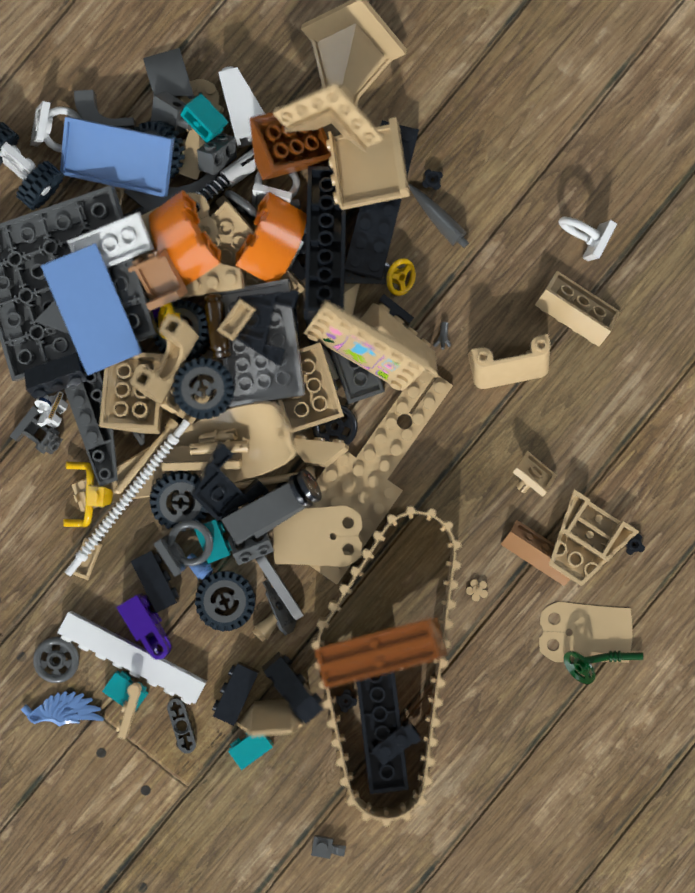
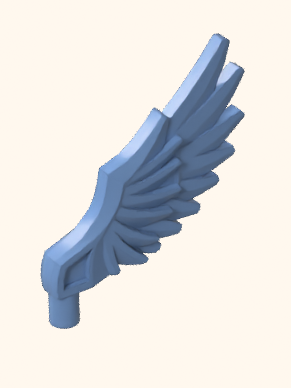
(63, 710)

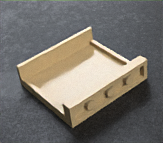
(370, 175)

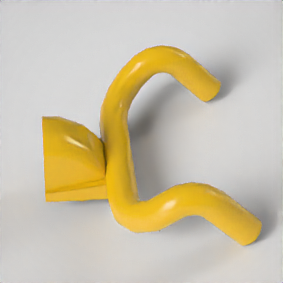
(94, 495)

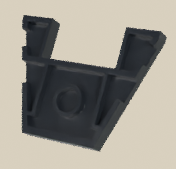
(257, 328)
(218, 492)

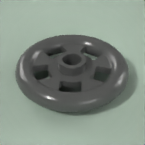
(241, 204)
(56, 676)

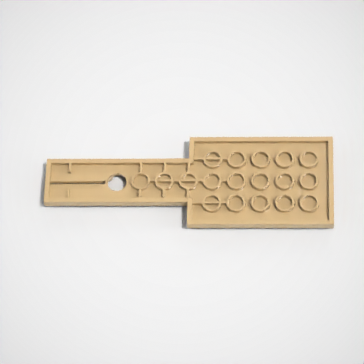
(362, 479)

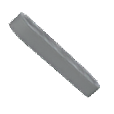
(280, 587)

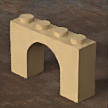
(180, 342)

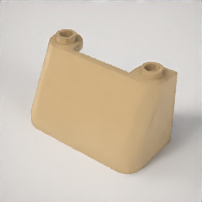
(492, 373)

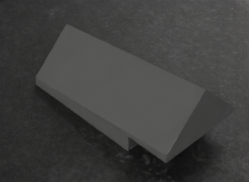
(262, 514)

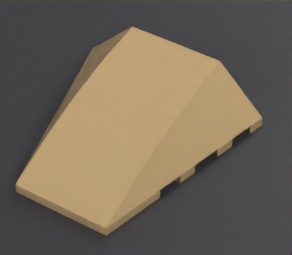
(587, 539)
(269, 718)

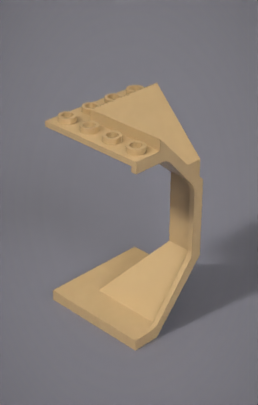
(350, 53)

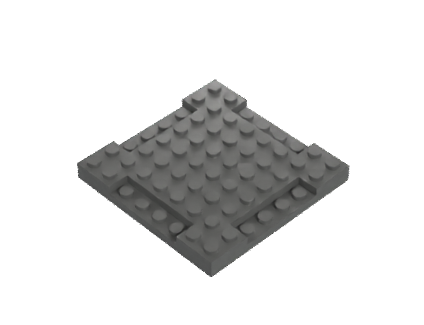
(24, 290)

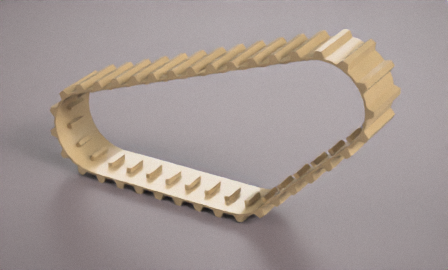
(352, 796)

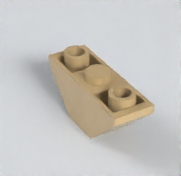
(318, 451)

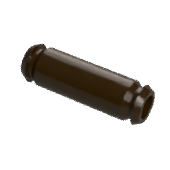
(215, 316)

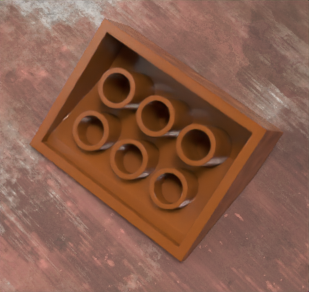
(285, 152)

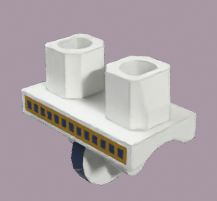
(48, 406)

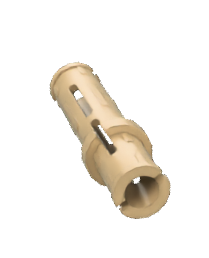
(208, 448)

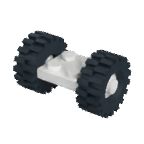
(37, 182)

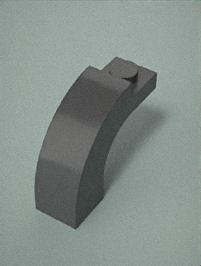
(87, 108)

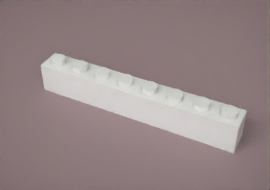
(132, 657)

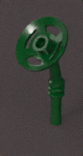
(583, 664)

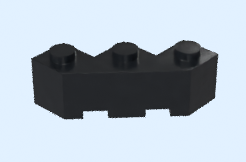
(293, 687)

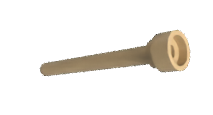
(170, 427)
(273, 479)

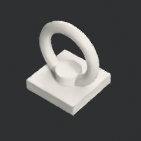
(43, 124)
(261, 190)
(595, 238)

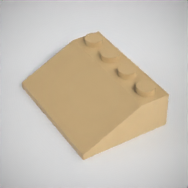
(381, 321)
(320, 399)
(124, 405)

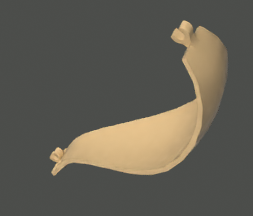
(258, 422)

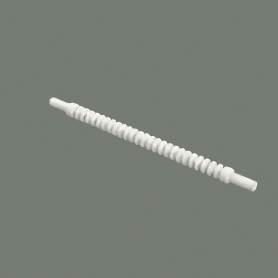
(82, 555)

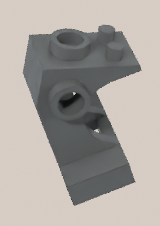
(29, 427)

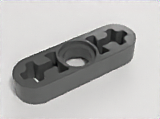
(191, 737)

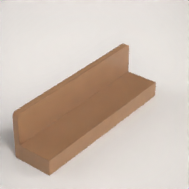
(533, 549)

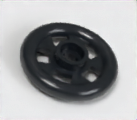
(350, 423)

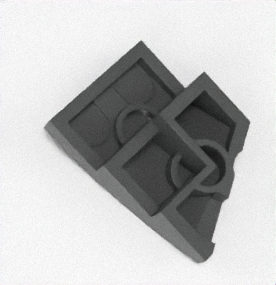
(168, 74)

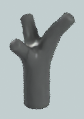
(443, 337)

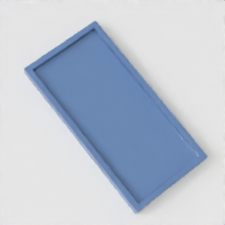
(116, 156)
(91, 309)

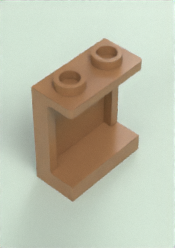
(159, 278)

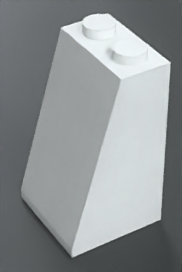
(240, 104)

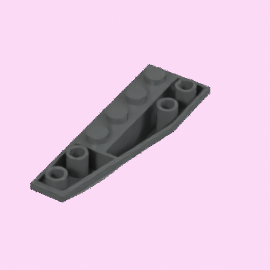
(99, 441)

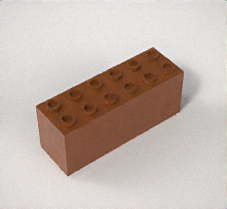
(381, 652)

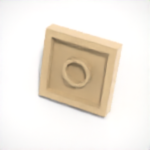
(534, 474)

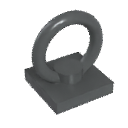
(174, 555)

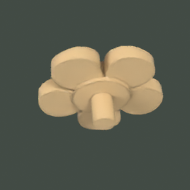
(477, 590)

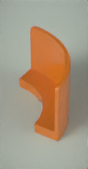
(177, 231)
(274, 240)

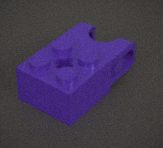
(145, 625)

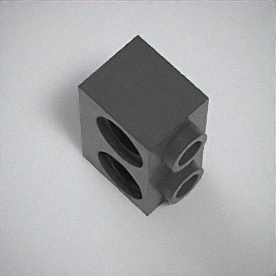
(217, 153)
(251, 548)

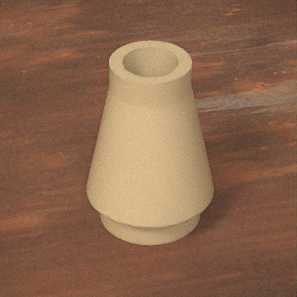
(265, 628)

